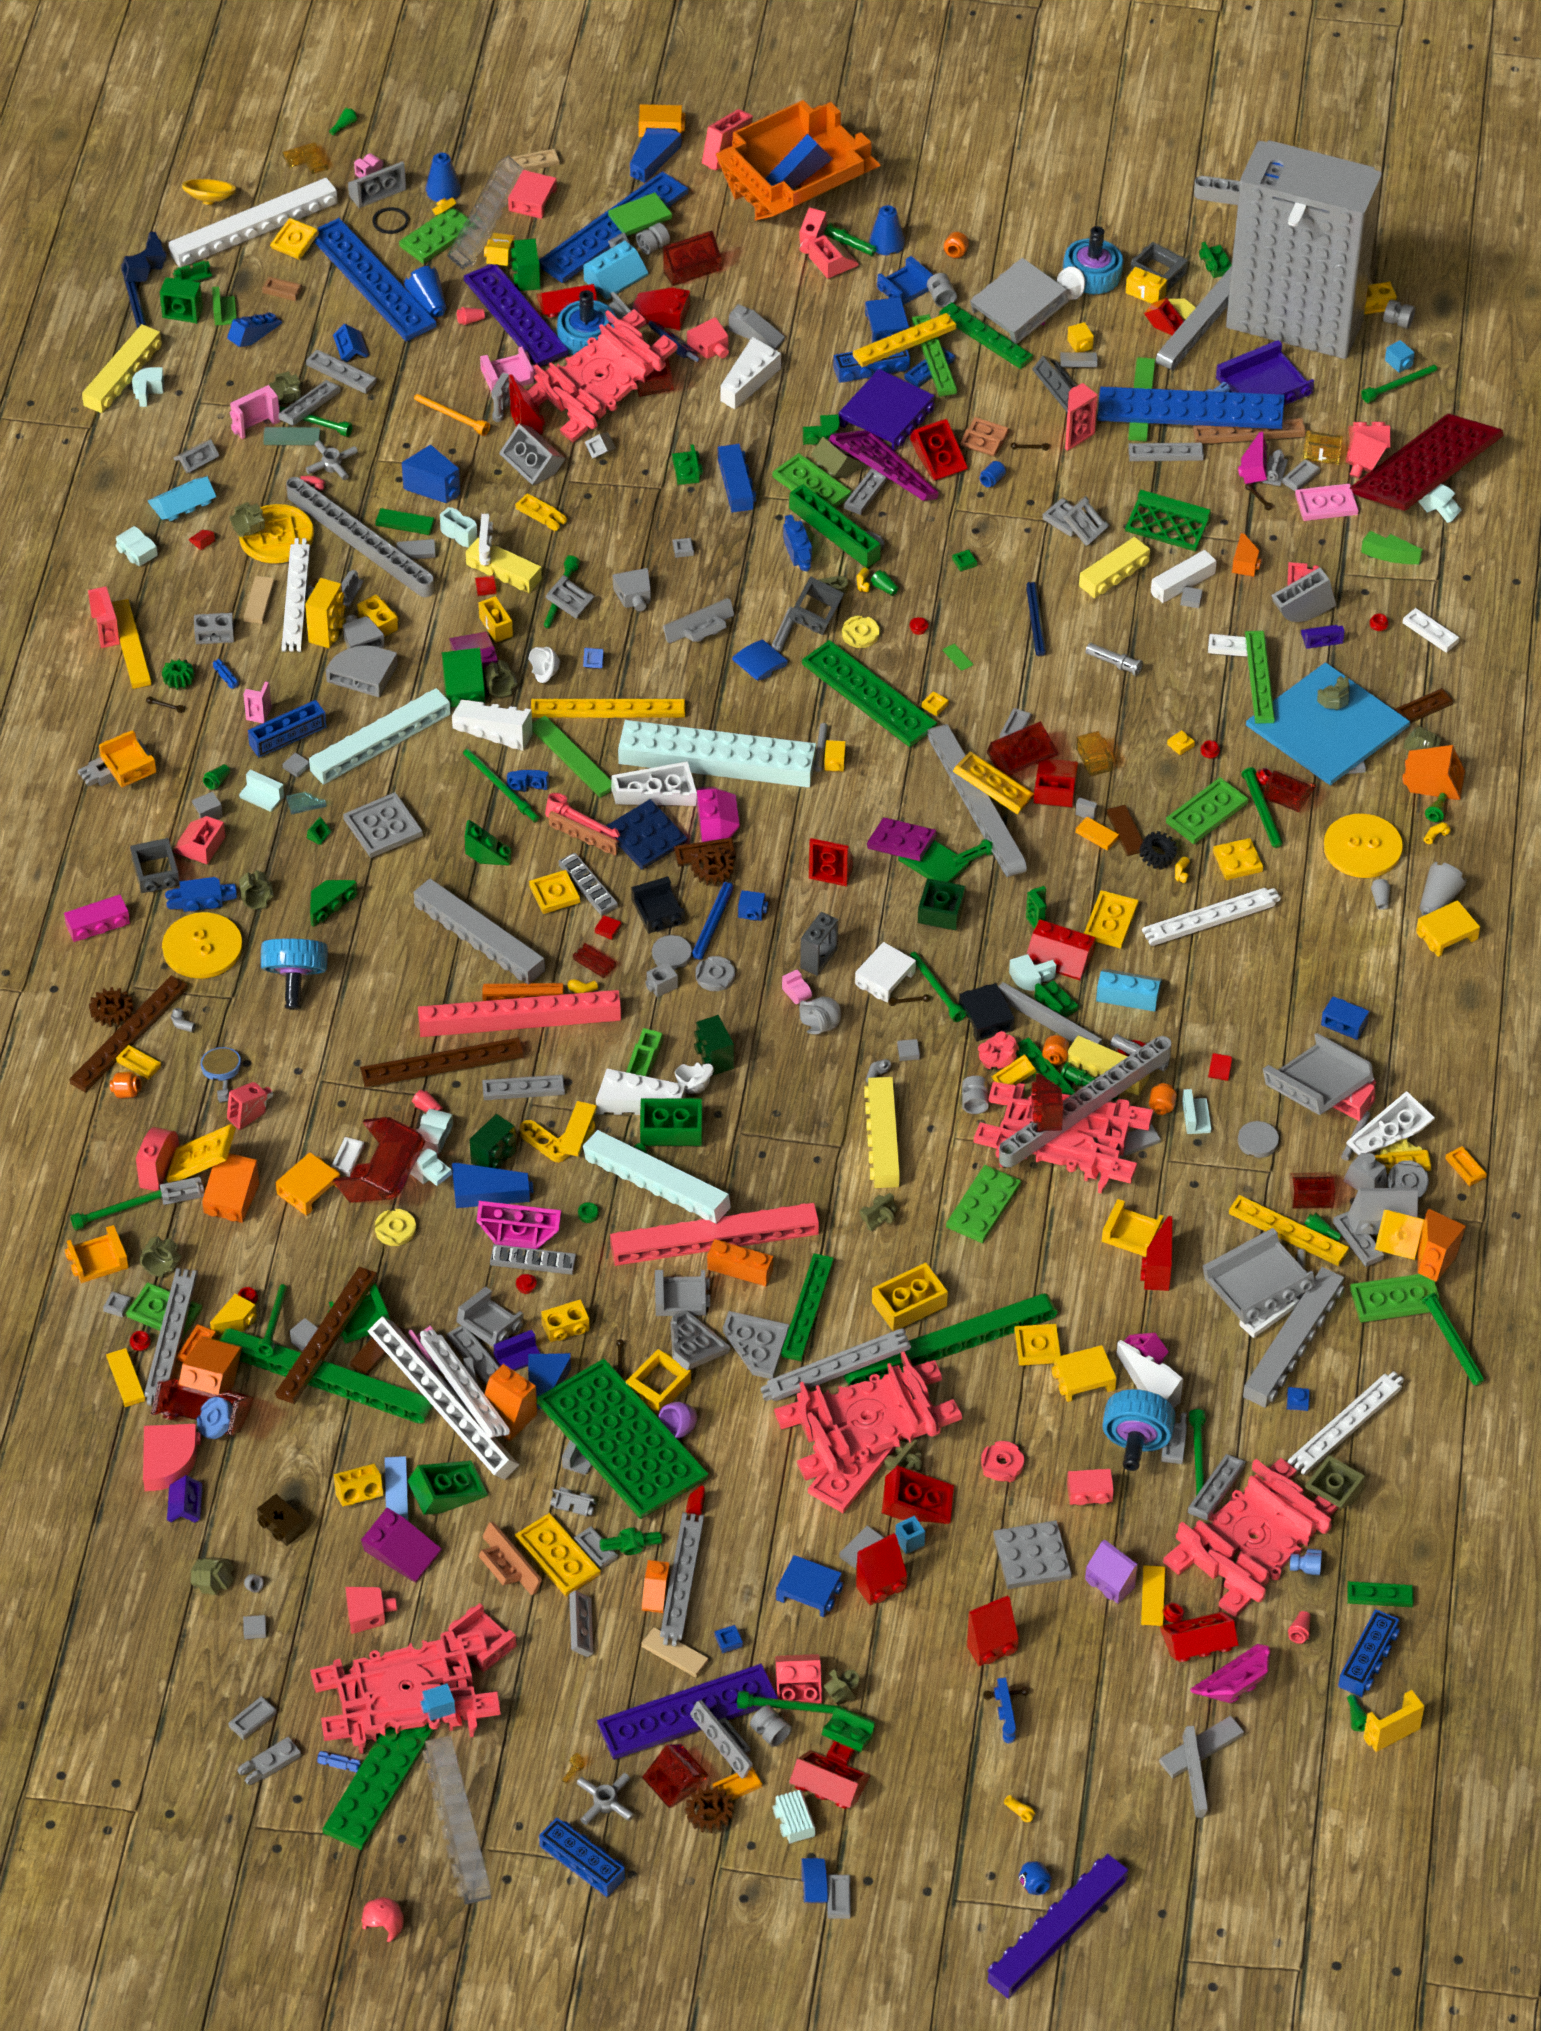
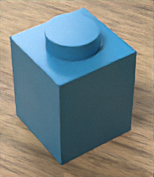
(1399, 356)
(910, 1534)
(438, 1702)

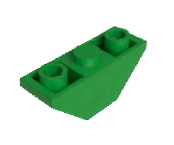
(485, 847)
(330, 897)

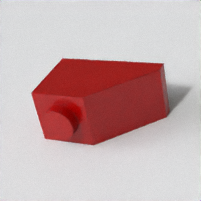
(1164, 316)

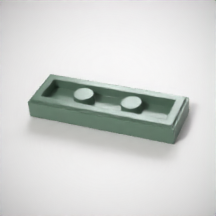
(291, 435)

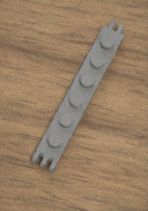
(171, 1330)
(836, 1365)
(681, 1579)

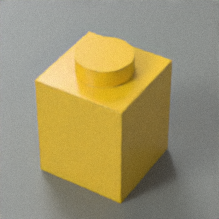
(1080, 337)
(834, 755)

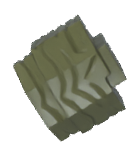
(286, 387)
(247, 519)
(499, 679)
(1336, 696)
(1421, 739)
(255, 890)
(160, 1256)
(212, 1574)

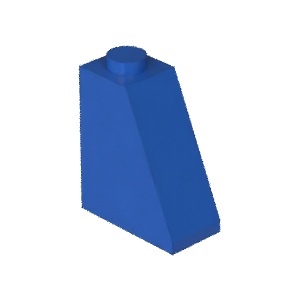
(548, 1371)

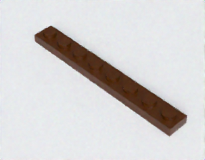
(128, 1033)
(441, 1062)
(326, 1335)

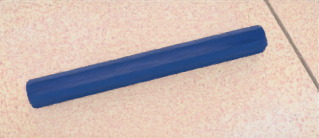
(712, 920)

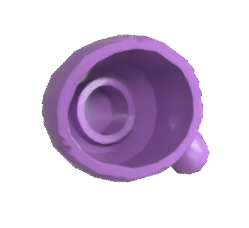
(678, 1418)

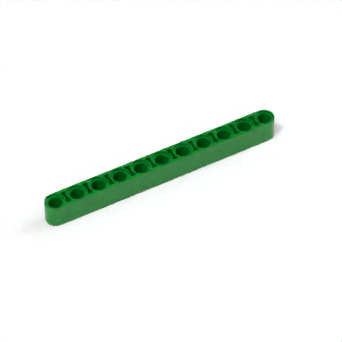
(964, 1336)
(336, 1379)

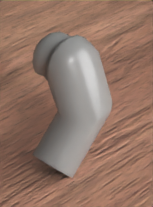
(180, 1022)
(878, 1068)

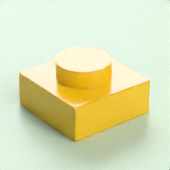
(443, 205)
(935, 703)
(1180, 742)

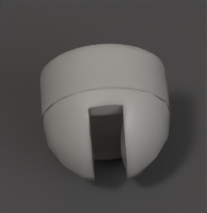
(257, 1580)

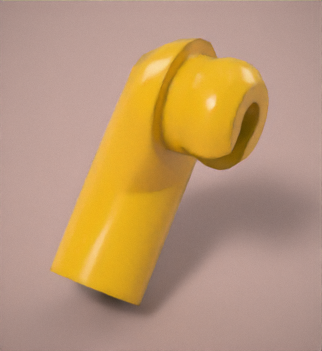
(861, 584)
(1435, 830)
(1180, 876)
(579, 987)
(1022, 1810)

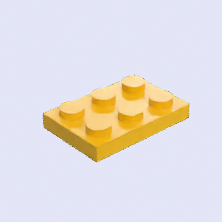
(1111, 918)

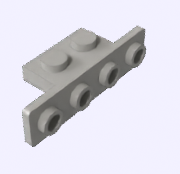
(700, 623)
(724, 1738)

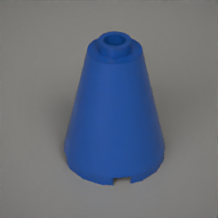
(442, 179)
(887, 232)
(427, 290)

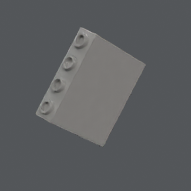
(1020, 299)
(1320, 1075)
(1257, 1277)

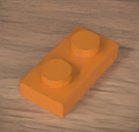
(194, 1337)

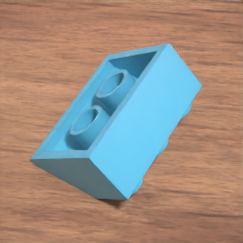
(615, 270)
(183, 498)
(1128, 989)

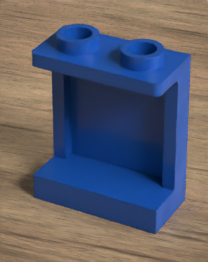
(905, 283)
(885, 317)
(810, 1584)

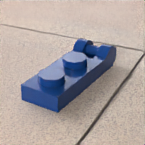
(1005, 1711)

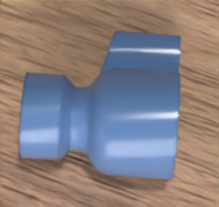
(1309, 1563)

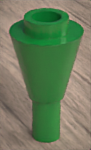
(346, 118)
(1435, 811)
(1319, 1225)
(1357, 1714)

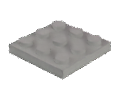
(382, 825)
(1031, 1554)

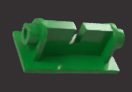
(198, 272)

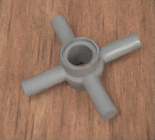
(331, 460)
(605, 1791)

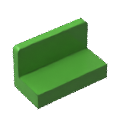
(223, 308)

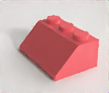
(1080, 415)

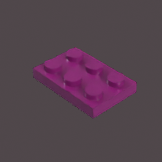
(901, 839)

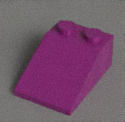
(476, 640)
(400, 1545)

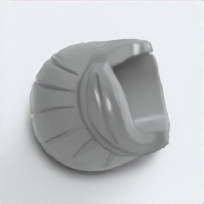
(820, 1014)

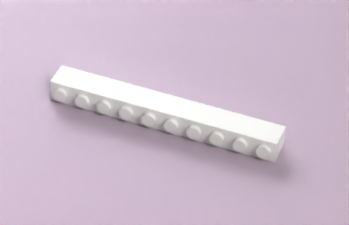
(252, 222)
(442, 1397)

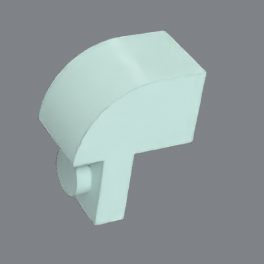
(147, 382)
(1442, 500)
(1027, 974)
(430, 1168)

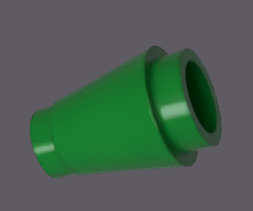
(883, 582)
(215, 777)

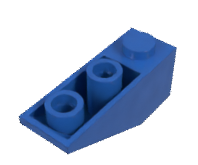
(250, 329)

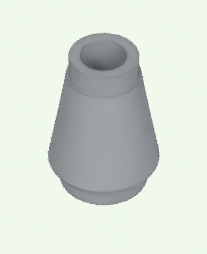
(1381, 891)

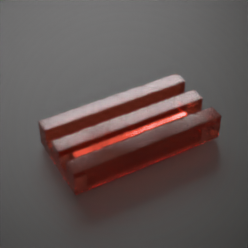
(596, 958)

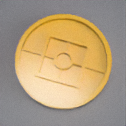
(282, 526)
(1363, 845)
(202, 945)

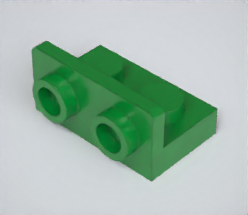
(1215, 259)
(686, 466)
(1036, 905)
(1055, 999)
(849, 1729)

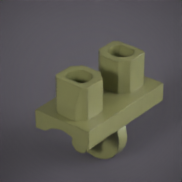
(881, 1211)
(908, 1456)
(839, 1688)

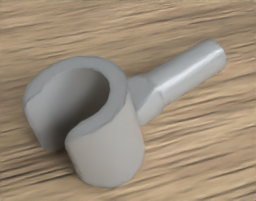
(223, 1094)

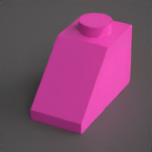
(1149, 1345)

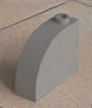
(1305, 597)
(362, 669)

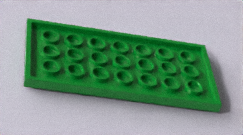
(622, 1438)

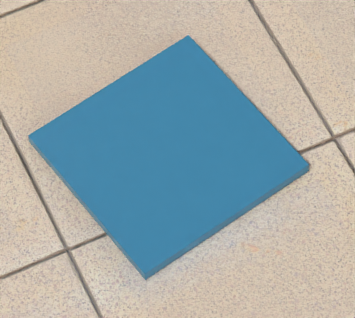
(1328, 739)

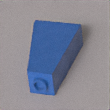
(653, 152)
(799, 164)
(489, 1185)

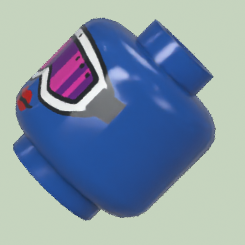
(1035, 1878)

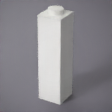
(1183, 575)

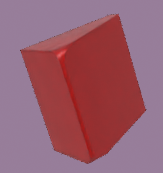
(202, 539)
(1220, 1066)
(696, 1501)

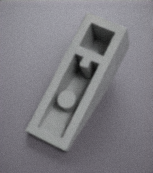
(750, 324)

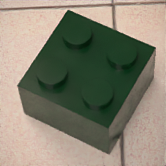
(941, 904)
(714, 1044)
(493, 1143)

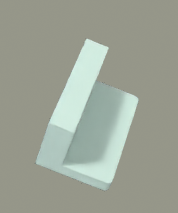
(262, 791)
(1195, 1113)

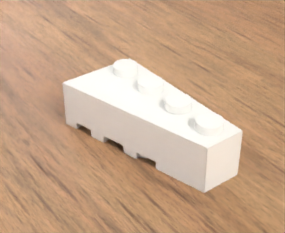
(750, 372)
(494, 723)
(662, 784)
(624, 1091)

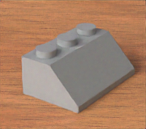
(378, 185)
(531, 454)
(1370, 1204)

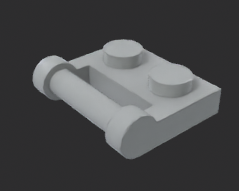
(501, 397)
(1055, 516)
(1081, 522)
(568, 600)

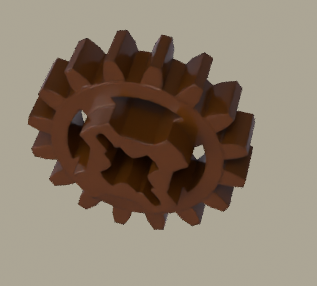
(712, 865)
(111, 1007)
(709, 1809)

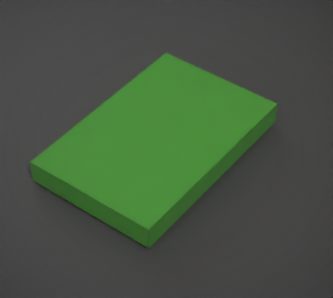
(640, 214)
(151, 1307)

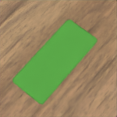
(957, 657)

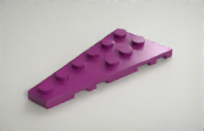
(883, 459)

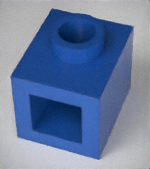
(752, 905)

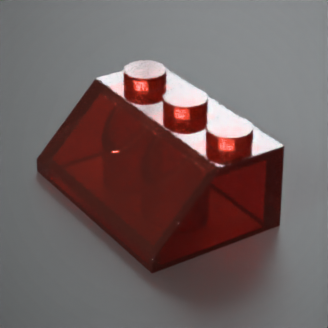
(691, 258)
(1021, 749)

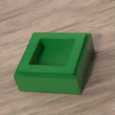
(964, 560)

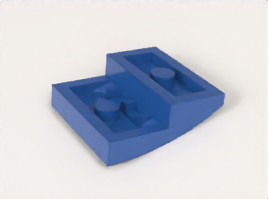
(759, 660)

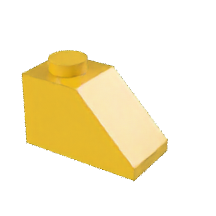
(236, 1314)

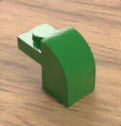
(828, 425)

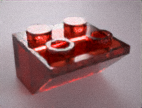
(1288, 790)
(1047, 1103)
(1312, 1190)
(674, 1774)

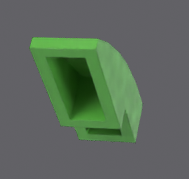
(1391, 549)
(645, 1052)

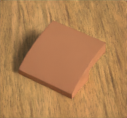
(984, 436)

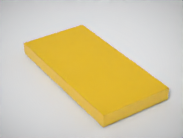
(993, 782)
(201, 1153)
(557, 1554)

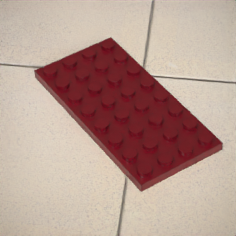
(1426, 461)

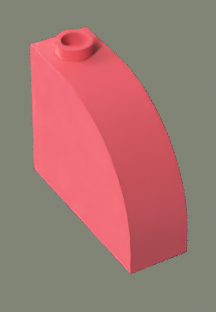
(721, 136)
(155, 1157)
(168, 1454)

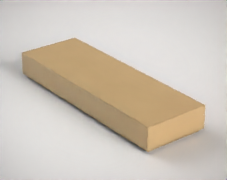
(537, 160)
(258, 599)
(679, 1656)

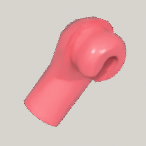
(313, 480)

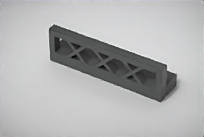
(1055, 379)

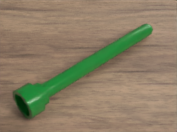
(1370, 394)
(344, 428)
(570, 565)
(956, 1011)
(80, 1220)
(266, 1345)
(1197, 1419)
(747, 1700)

